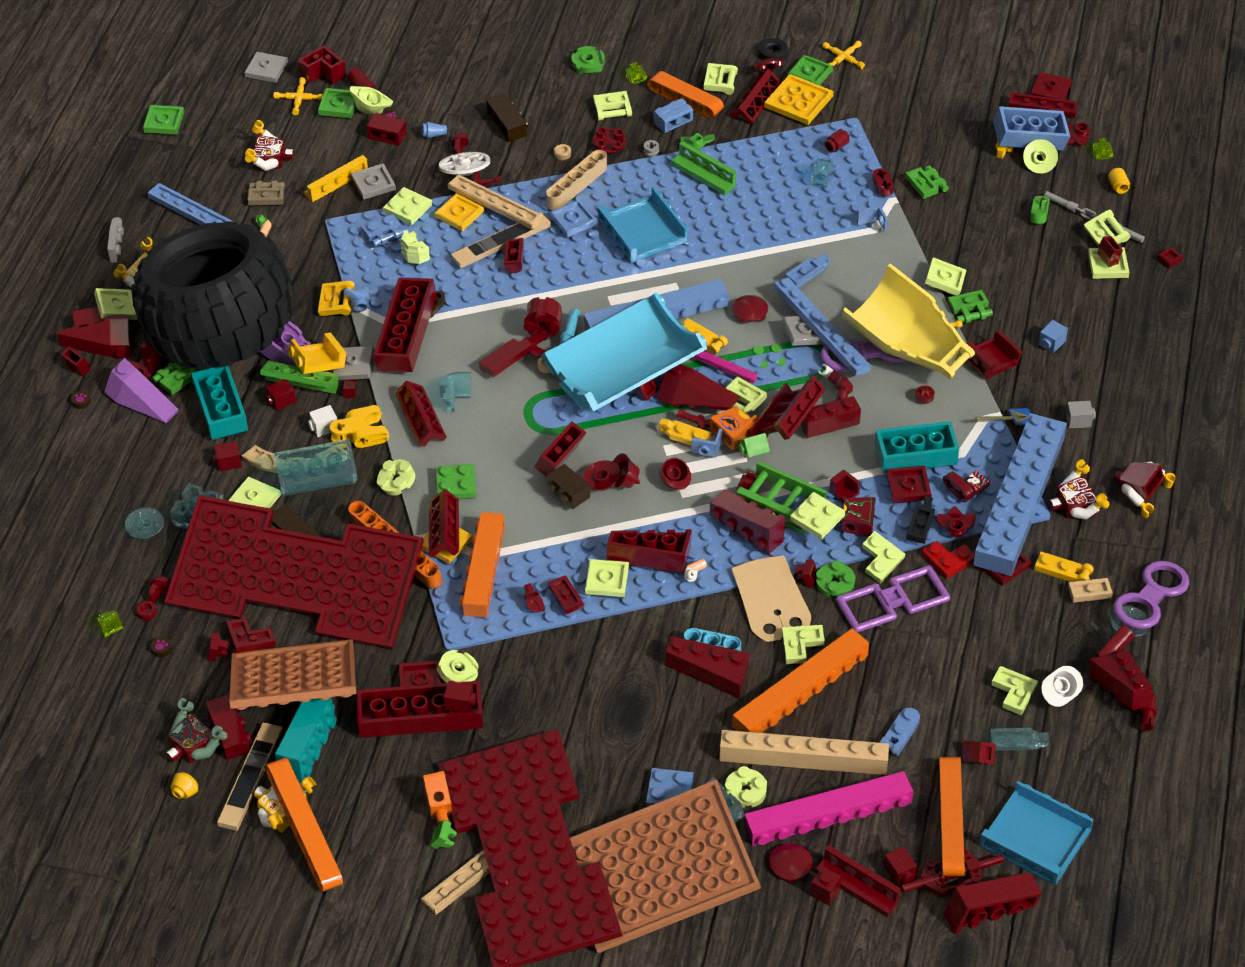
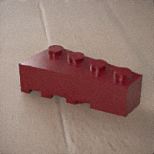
(749, 521)

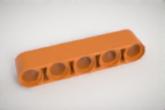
(675, 89)

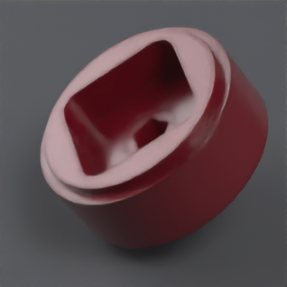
(925, 394)

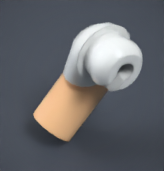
(693, 568)

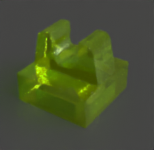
(636, 73)
(1102, 149)
(109, 622)

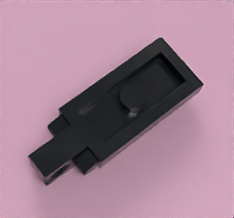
(921, 522)

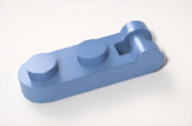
(901, 730)

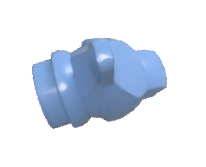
(359, 297)

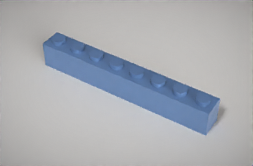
(680, 302)

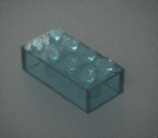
(315, 467)

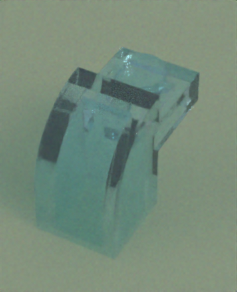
(455, 386)

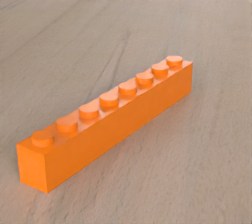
(801, 683)

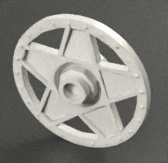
(464, 163)

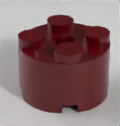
(543, 317)

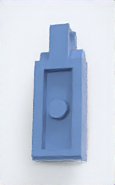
(808, 270)

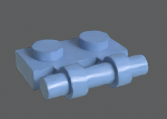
(383, 230)

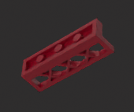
(747, 100)
(420, 413)
(448, 522)
(858, 882)

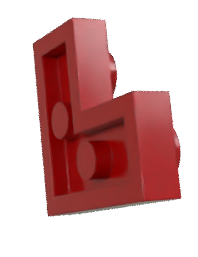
(946, 562)

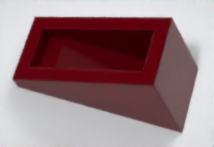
(349, 388)

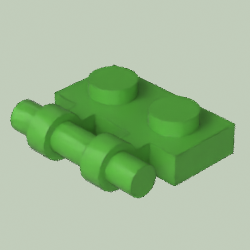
(923, 183)
(969, 302)
(174, 377)

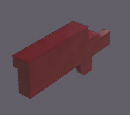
(511, 353)

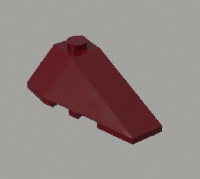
(105, 338)
(692, 388)

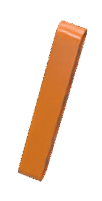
(426, 569)
(952, 816)
(304, 824)

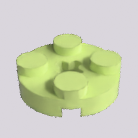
(389, 471)
(452, 659)
(746, 777)

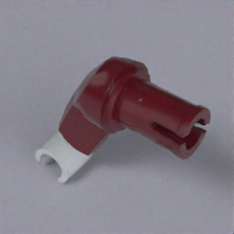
(841, 382)

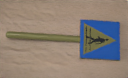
(1019, 416)

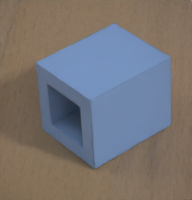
(1053, 336)

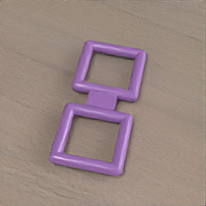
(892, 598)

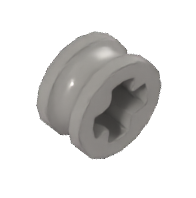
(651, 144)

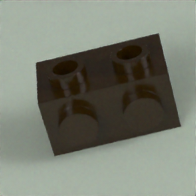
(568, 486)

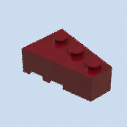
(1123, 677)

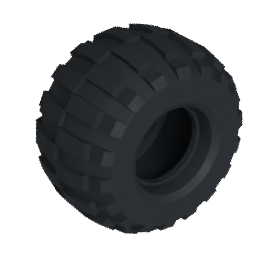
(212, 295)

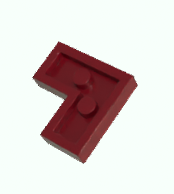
(247, 640)

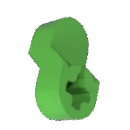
(1039, 209)

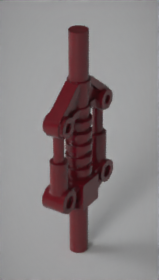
(934, 882)

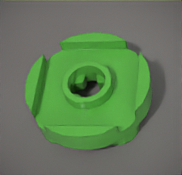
(594, 64)
(835, 570)

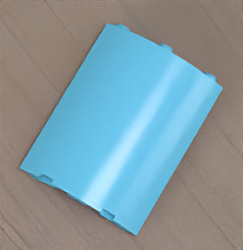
(622, 353)

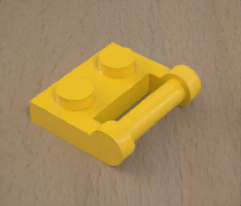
(330, 298)

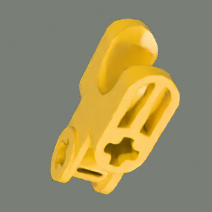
(358, 429)

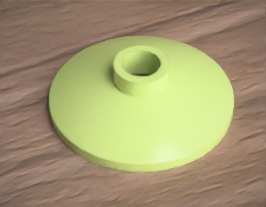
(1046, 150)

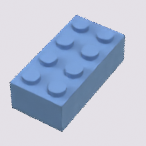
(1021, 126)

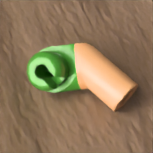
(264, 224)

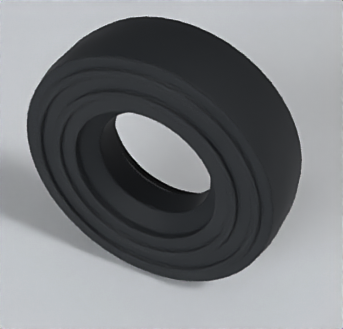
(773, 43)

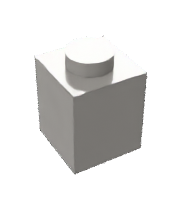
(1080, 414)

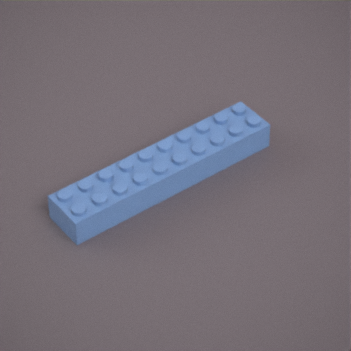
(1020, 494)

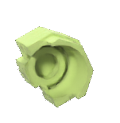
(412, 250)

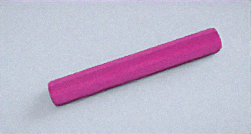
(726, 366)

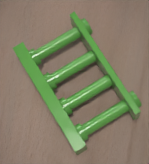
(780, 480)

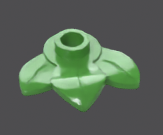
(698, 140)

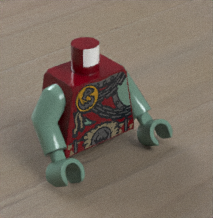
(192, 738)

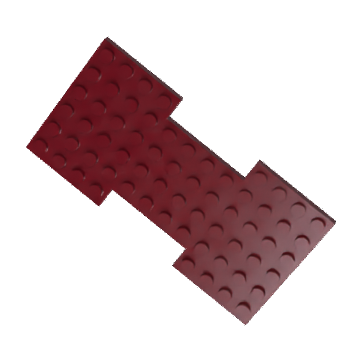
(350, 583)
(541, 894)

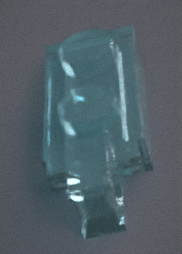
(1018, 739)

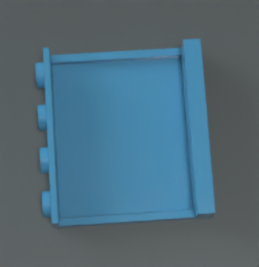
(644, 226)
(1037, 833)

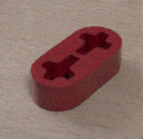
(886, 181)
(958, 486)

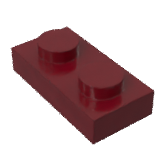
(565, 595)

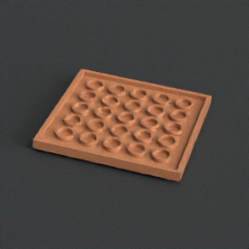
(292, 674)

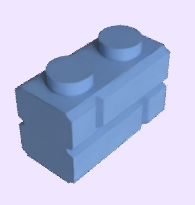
(673, 115)

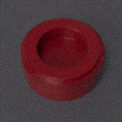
(146, 610)

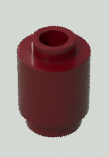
(837, 141)

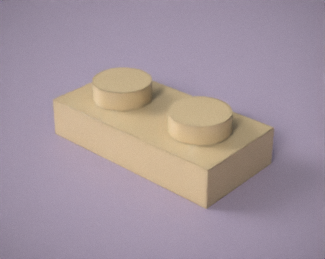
(1090, 590)

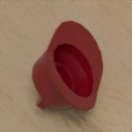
(629, 471)

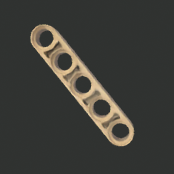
(576, 180)

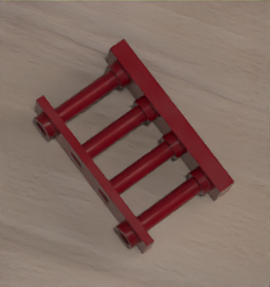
(788, 409)

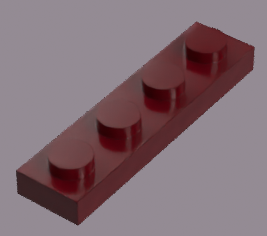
(1027, 101)

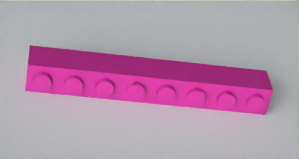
(828, 808)

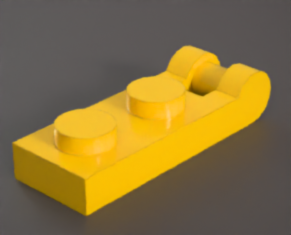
(713, 341)
(1062, 568)

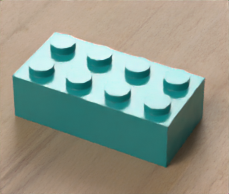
(219, 402)
(917, 445)
(307, 735)

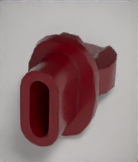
(460, 141)
(158, 586)
(534, 600)

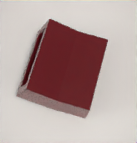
(1109, 251)
(81, 366)

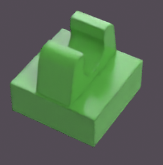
(441, 835)

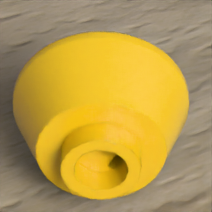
(183, 785)

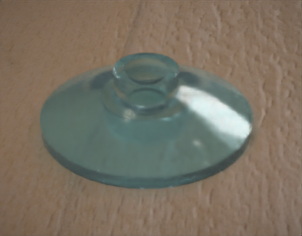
(144, 523)
(1134, 613)

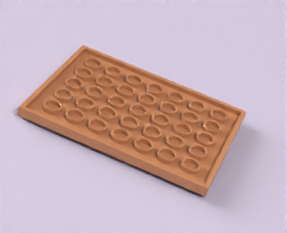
(669, 861)

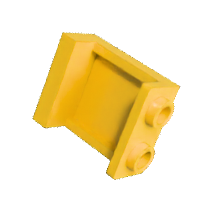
(319, 356)

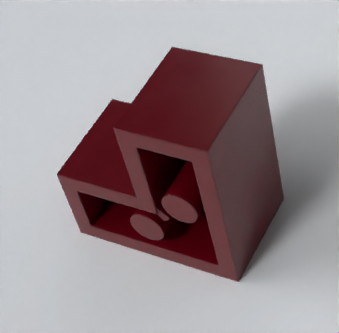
(322, 63)

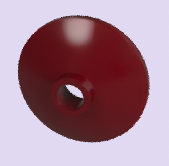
(602, 475)

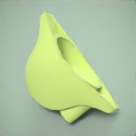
(369, 100)

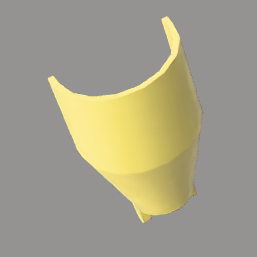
(909, 325)

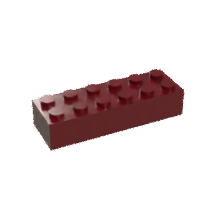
(405, 324)
(413, 711)

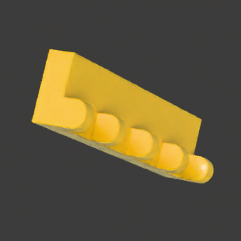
(335, 179)

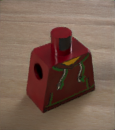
(858, 516)

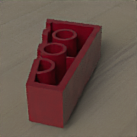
(651, 549)
(709, 663)
(991, 900)

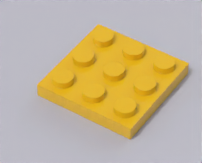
(798, 99)

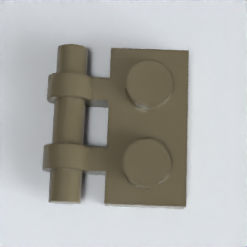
(266, 193)

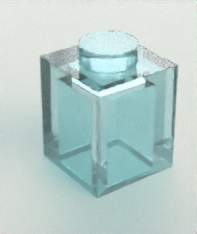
(821, 172)

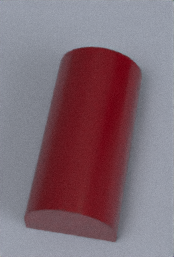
(359, 79)
(514, 255)
(1117, 641)

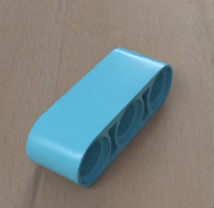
(713, 638)

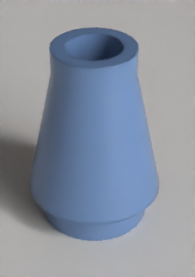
(433, 130)

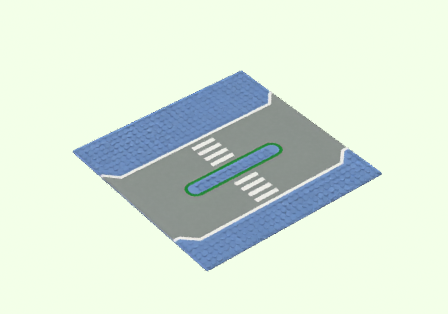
(747, 242)

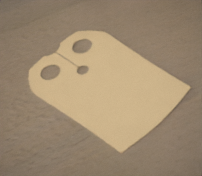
(769, 586)

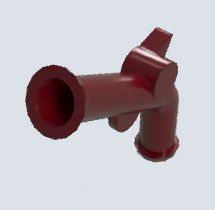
(700, 419)

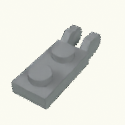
(115, 237)

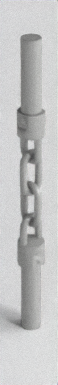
(1073, 207)

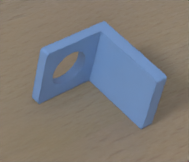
(872, 214)
(707, 447)

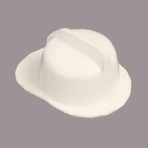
(1062, 686)

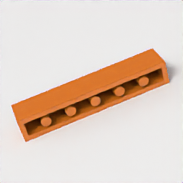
(483, 564)

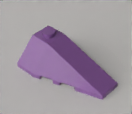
(279, 348)
(135, 391)

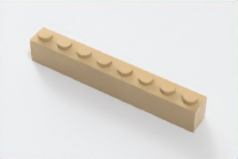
(804, 752)

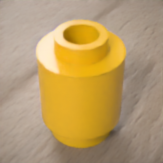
(1119, 180)

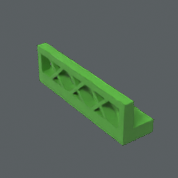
(704, 171)
(318, 381)

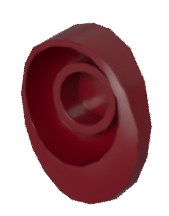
(675, 474)

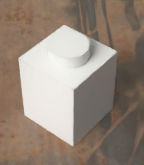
(321, 420)

